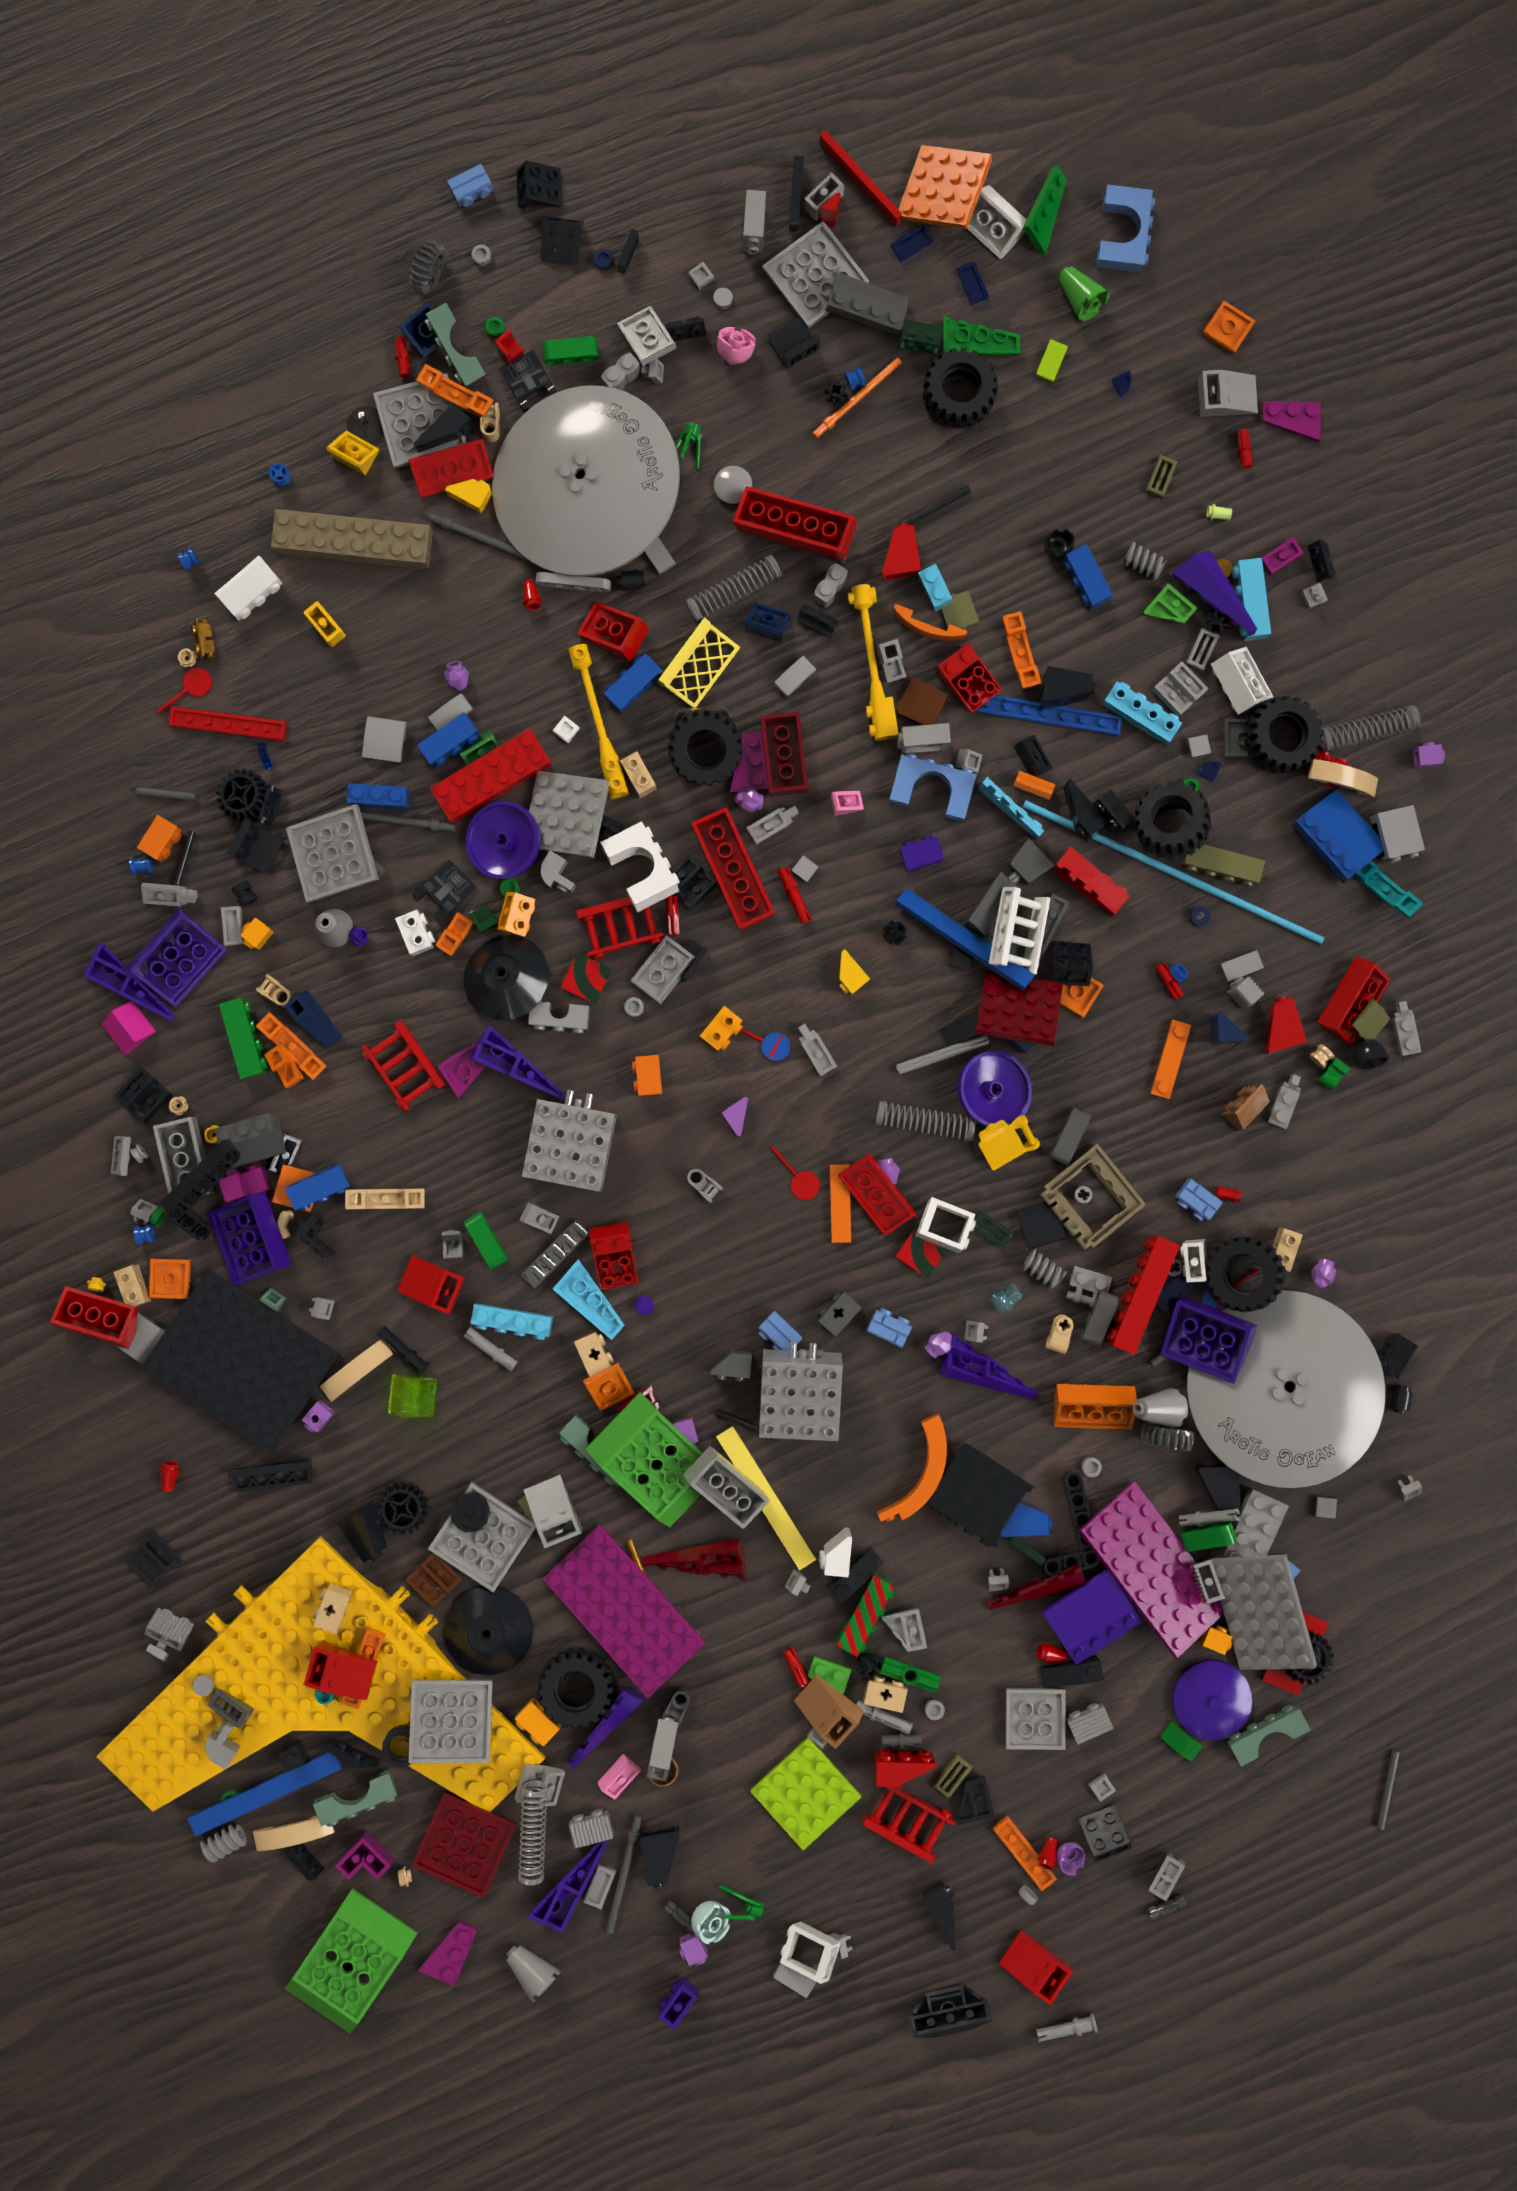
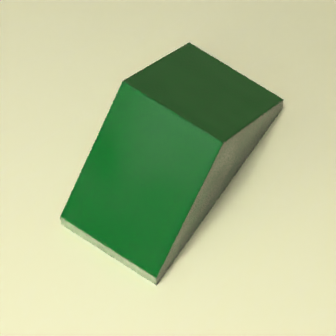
(1181, 1741)

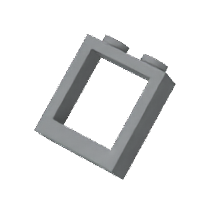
(754, 221)
(924, 738)
(662, 1749)

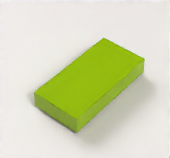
(1051, 361)

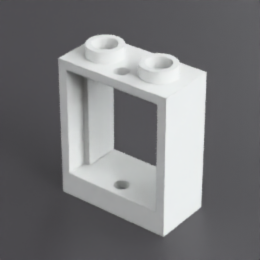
(927, 1217)
(828, 1957)

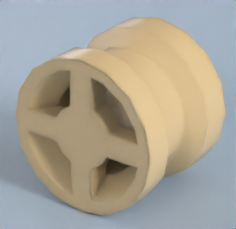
(1321, 1056)

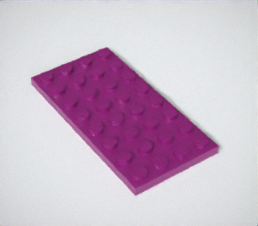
(1151, 1568)
(624, 1611)

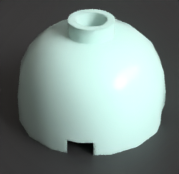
(709, 1921)

